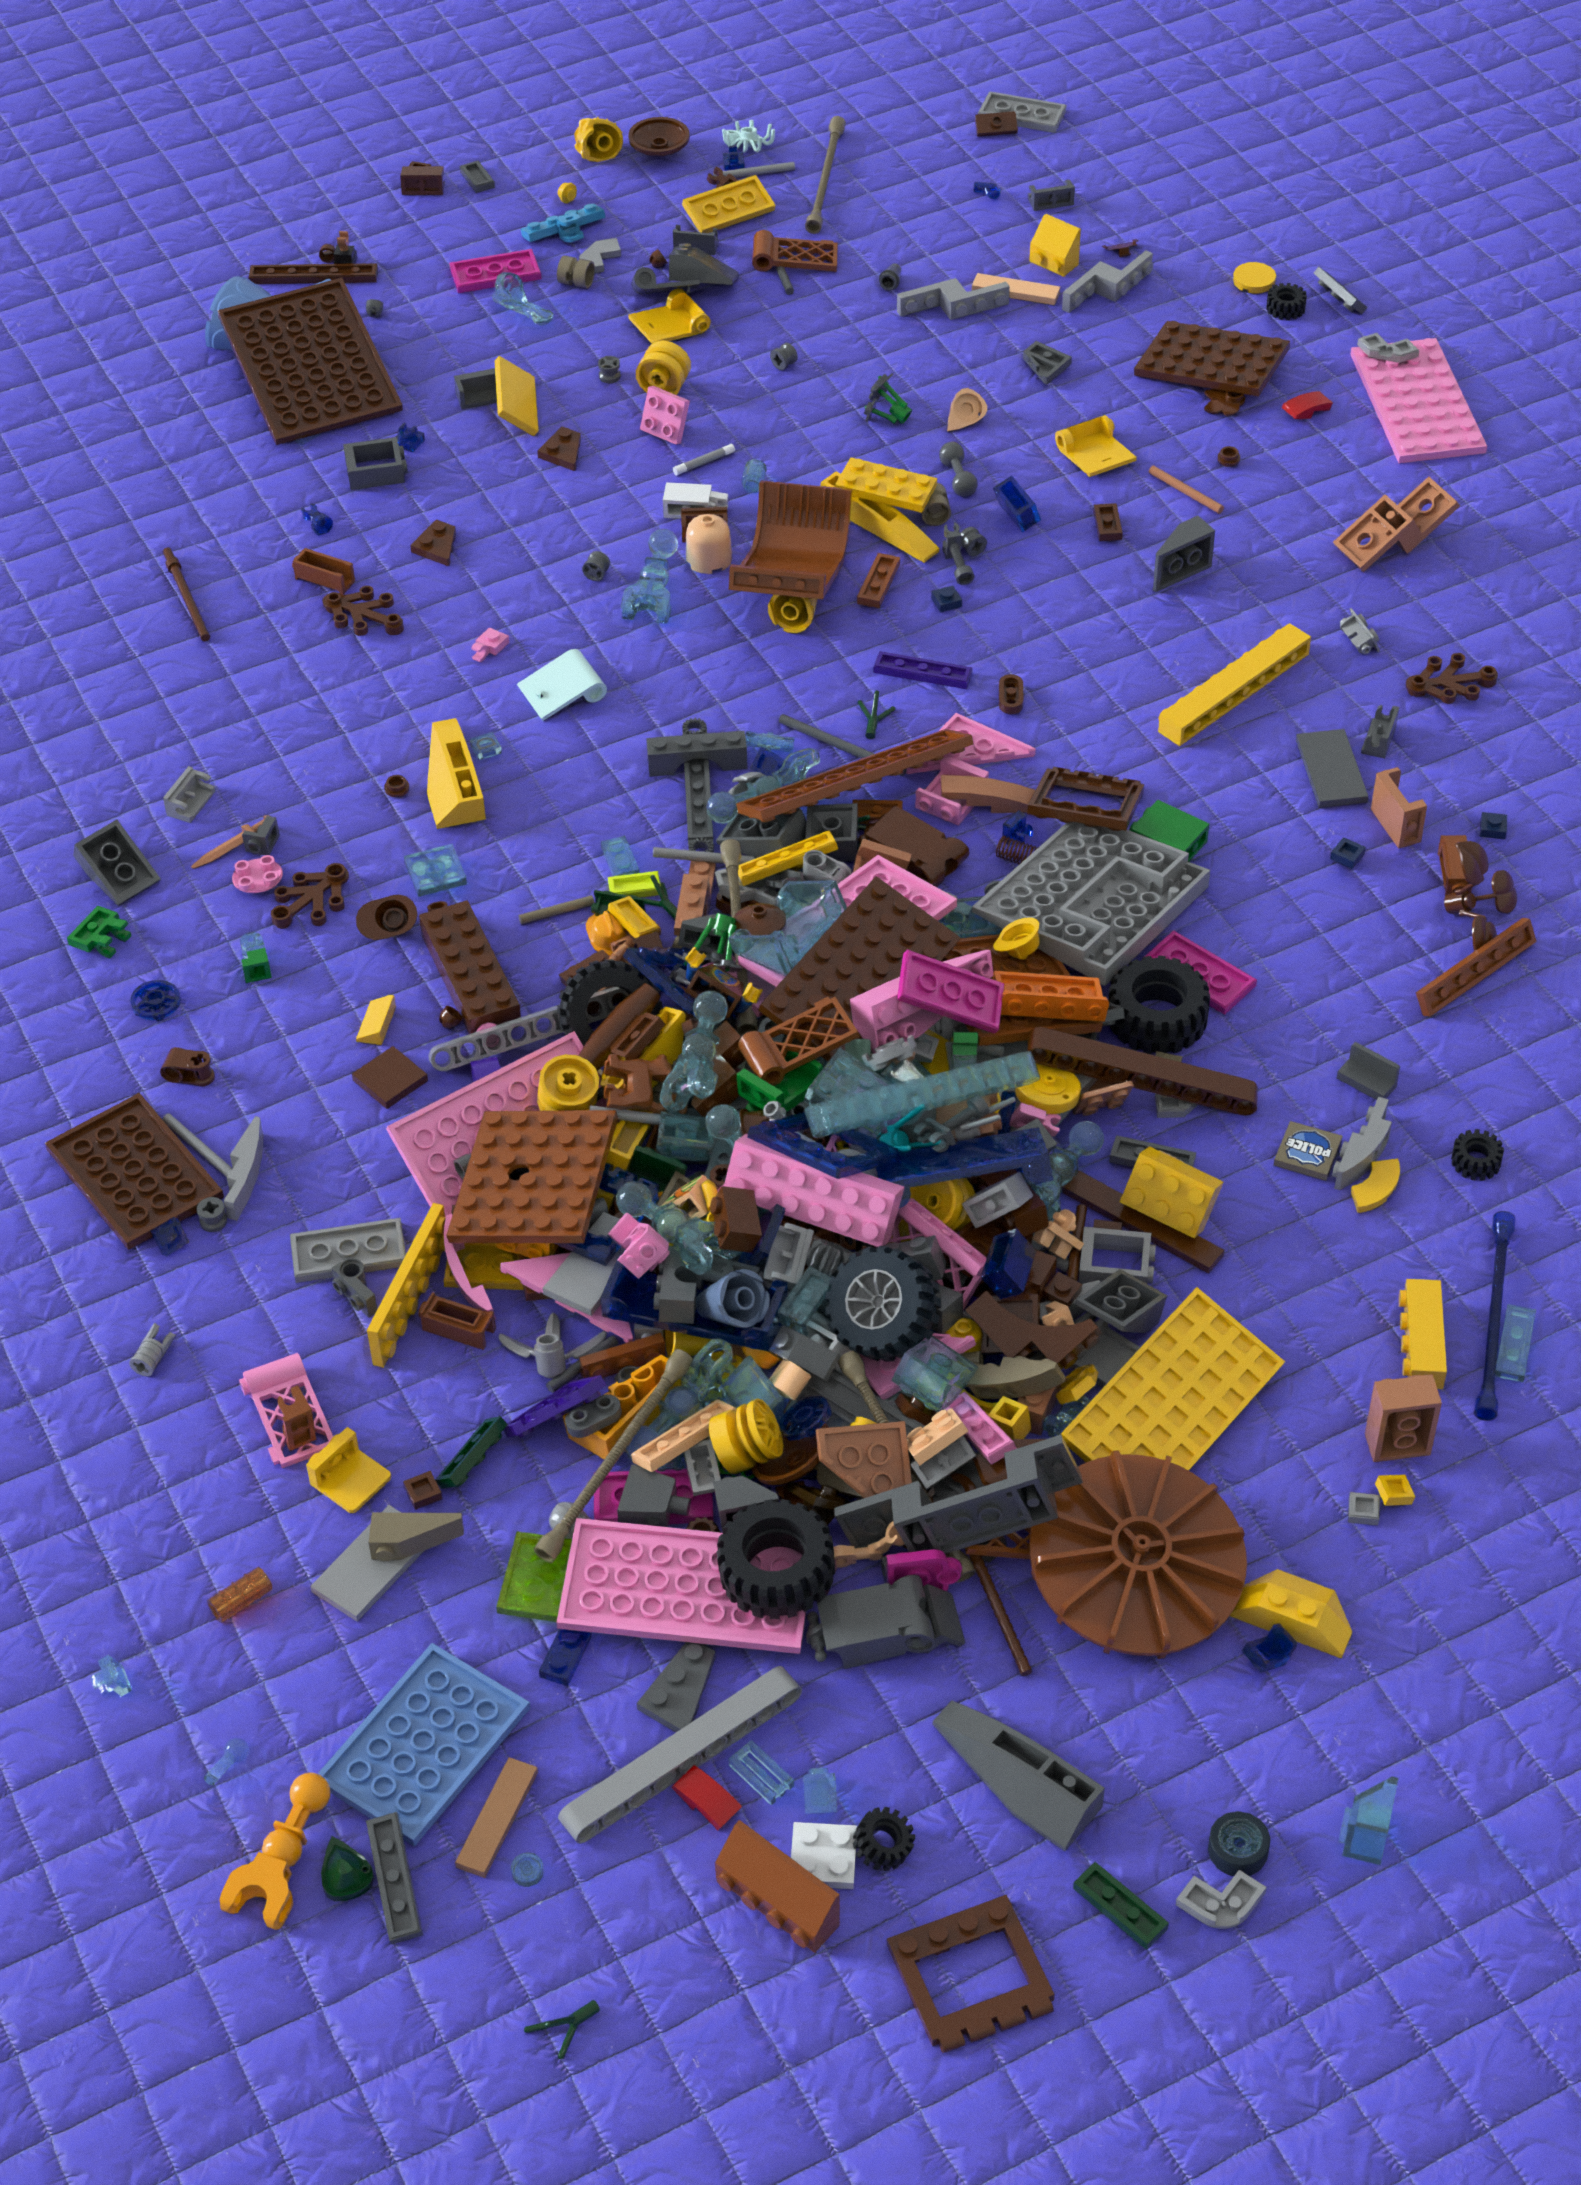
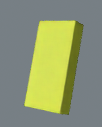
(634, 884)

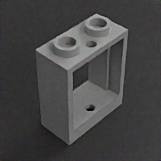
(1119, 1241)

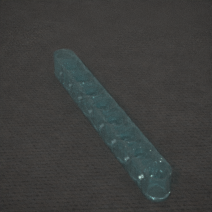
(932, 1091)

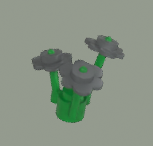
(899, 409)

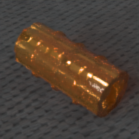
(239, 1594)

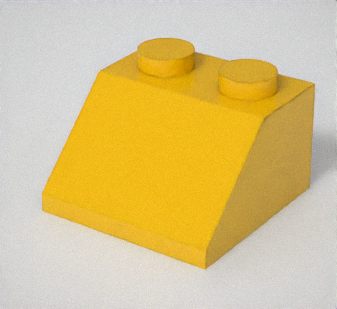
(1055, 245)

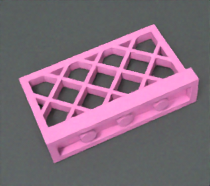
(951, 1244)

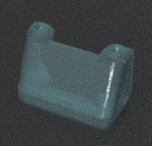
(809, 913)

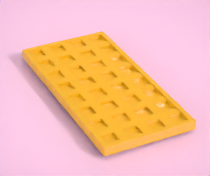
(1176, 1388)

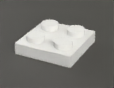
(826, 1852)

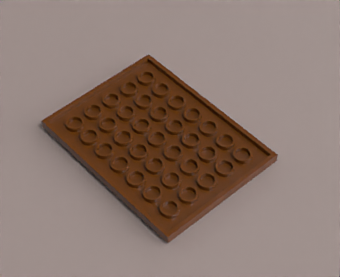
(309, 361)

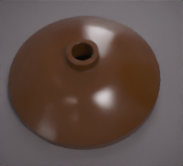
(659, 136)
(797, 1461)

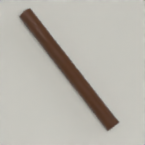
(1075, 1255)

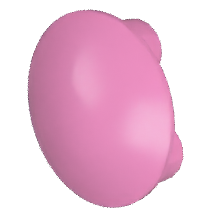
(257, 874)

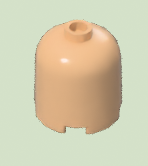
(708, 544)

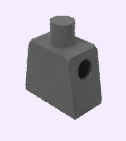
(650, 1499)

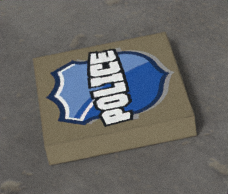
(1308, 1150)

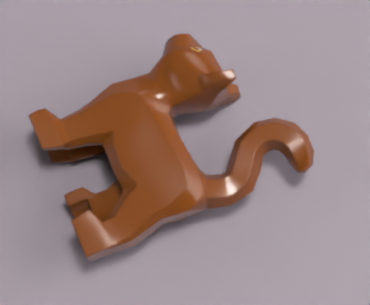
(637, 1083)

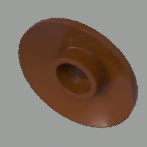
(760, 919)

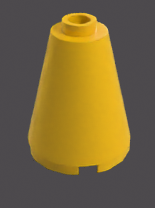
(792, 612)

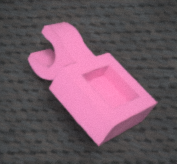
(489, 642)
(1028, 1113)

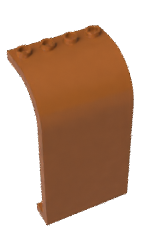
(796, 541)

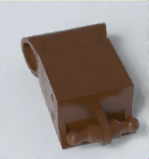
(931, 851)

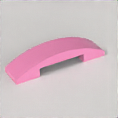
(477, 1296)

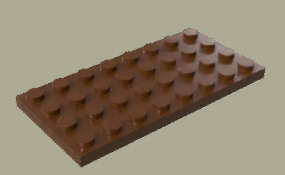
(858, 955)

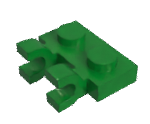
(93, 930)

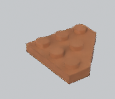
(867, 1456)

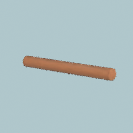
(1186, 489)

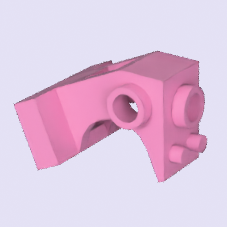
(646, 1245)

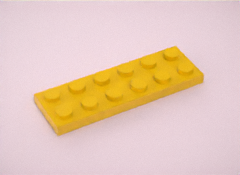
(407, 1286)

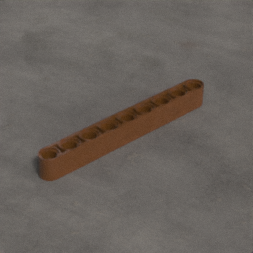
(1144, 1070)

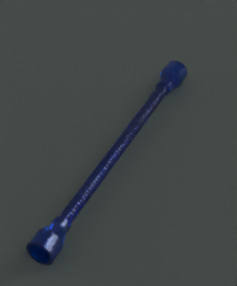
(1486, 1402)

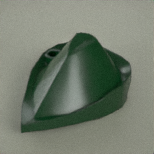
(343, 1872)

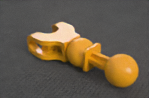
(281, 1849)

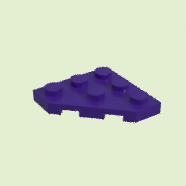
(556, 1405)

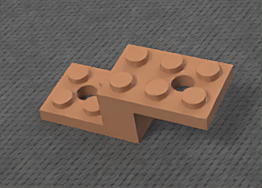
(1393, 523)

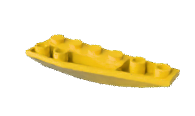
(888, 524)
(452, 779)

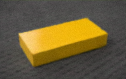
(632, 917)

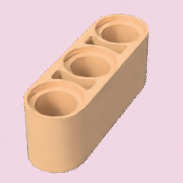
(789, 1379)

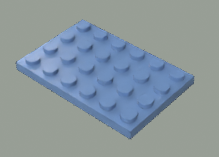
(424, 1742)

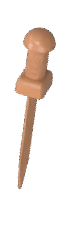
(226, 846)

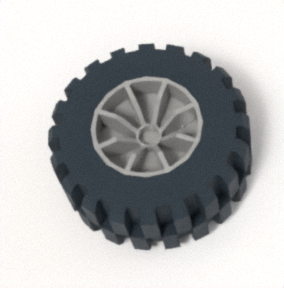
(882, 1303)

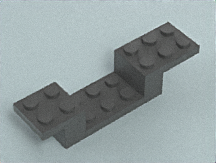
(973, 1516)

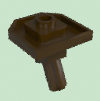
(820, 1500)

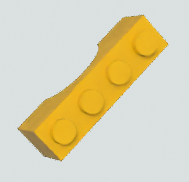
(1008, 1415)

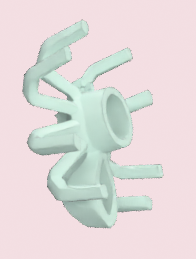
(748, 137)

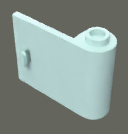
(562, 683)

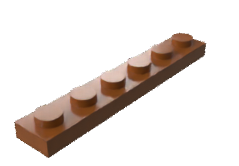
(1476, 967)

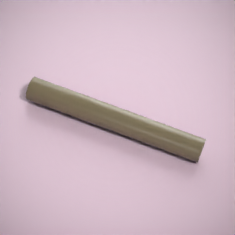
(556, 909)

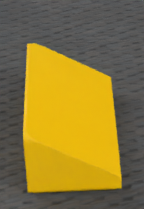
(377, 1020)

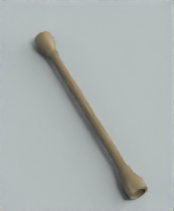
(814, 220)
(731, 855)
(854, 1369)
(552, 1543)

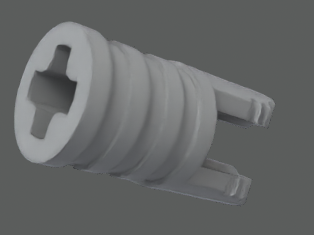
(150, 1352)

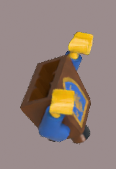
(716, 979)

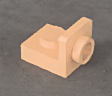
(1057, 1315)

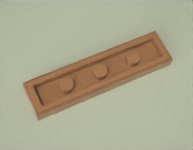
(496, 1817)

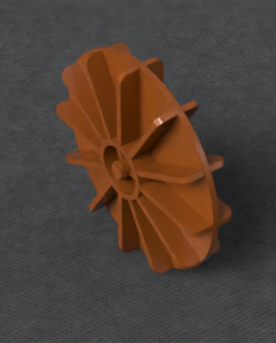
(1140, 1556)

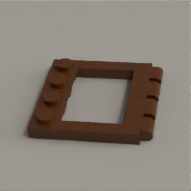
(1091, 816)
(977, 2019)

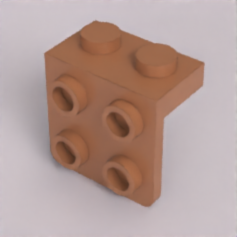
(1103, 1095)

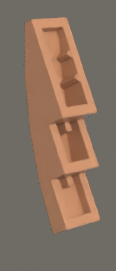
(979, 791)

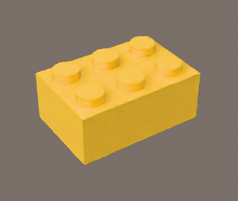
(1171, 1192)

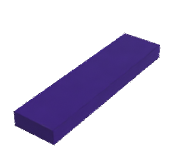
(922, 670)

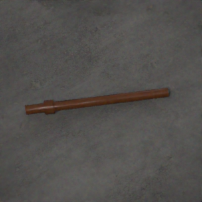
(174, 567)

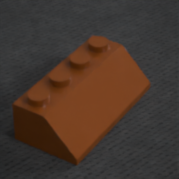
(778, 1887)

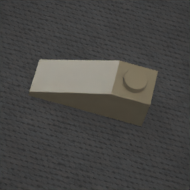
(406, 1534)

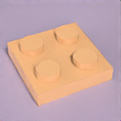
(935, 1436)

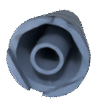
(735, 1299)

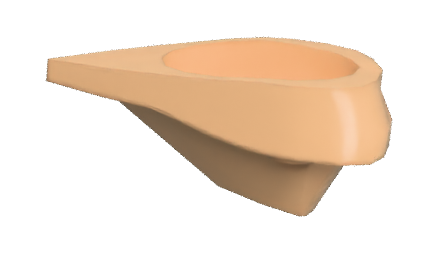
(965, 409)

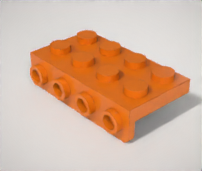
(1052, 996)

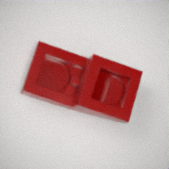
(1304, 405)
(706, 1795)

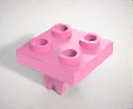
(664, 415)

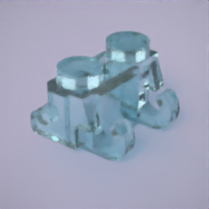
(1069, 1411)

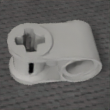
(822, 867)

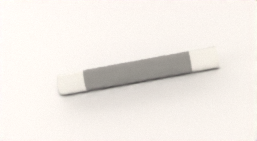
(704, 459)

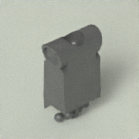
(872, 1623)

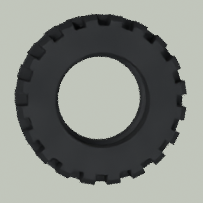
(1163, 981)
(586, 983)
(783, 1590)

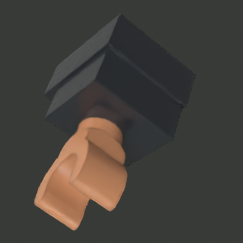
(343, 253)

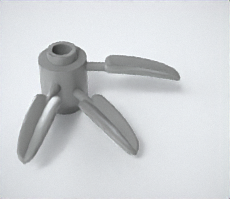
(549, 1348)

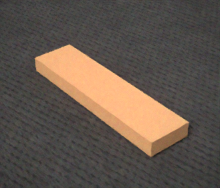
(1021, 289)
(678, 1438)

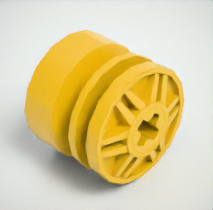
(746, 1436)

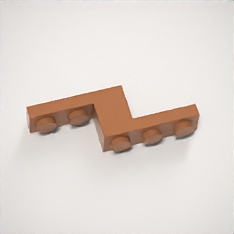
(695, 893)

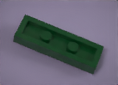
(471, 1453)
(1121, 1905)

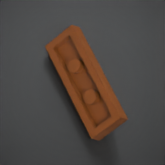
(878, 580)
(629, 1354)

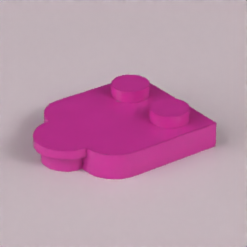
(928, 1564)

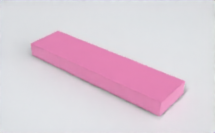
(982, 1430)

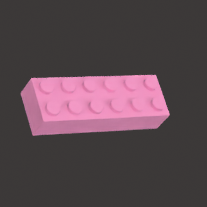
(850, 1206)

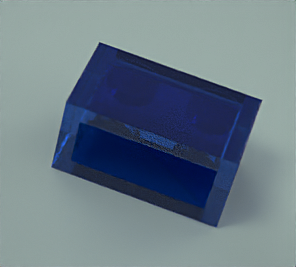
(1017, 503)
(1008, 1264)

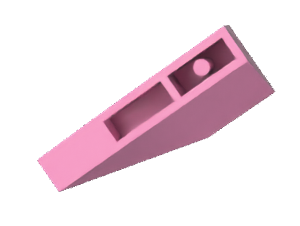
(884, 1018)

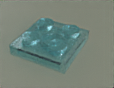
(435, 870)

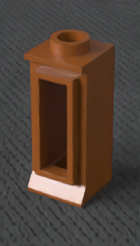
(324, 570)
(1451, 863)
(456, 1321)

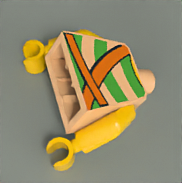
(695, 1198)

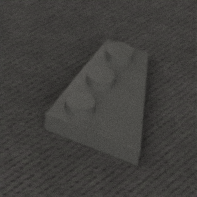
(678, 1689)

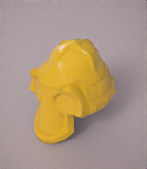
(598, 139)

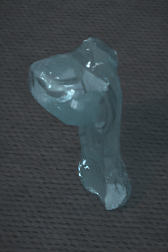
(511, 295)

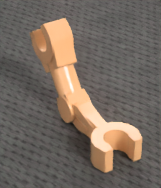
(848, 1555)

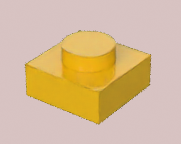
(1395, 1490)

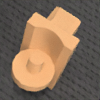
(1063, 1223)

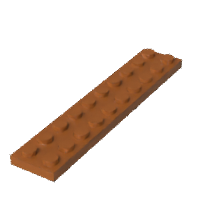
(854, 774)

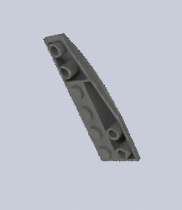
(1023, 1774)

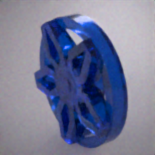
(155, 1000)
(805, 1418)

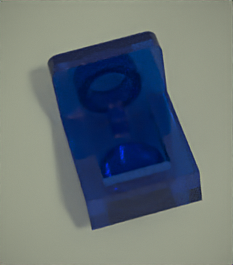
(1271, 1650)

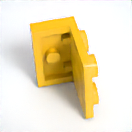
(346, 1472)

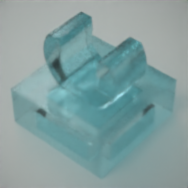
(111, 1678)

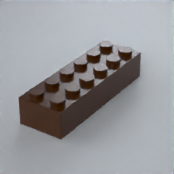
(468, 966)

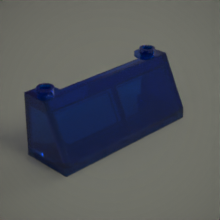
(969, 1158)
(633, 1301)

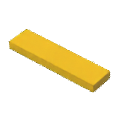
(785, 858)

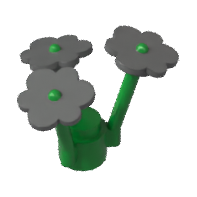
(724, 927)

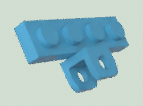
(565, 225)

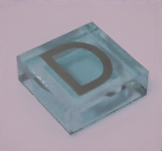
(485, 745)

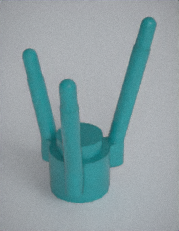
(899, 1138)

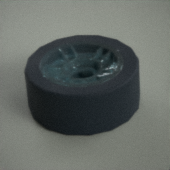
(1236, 1828)

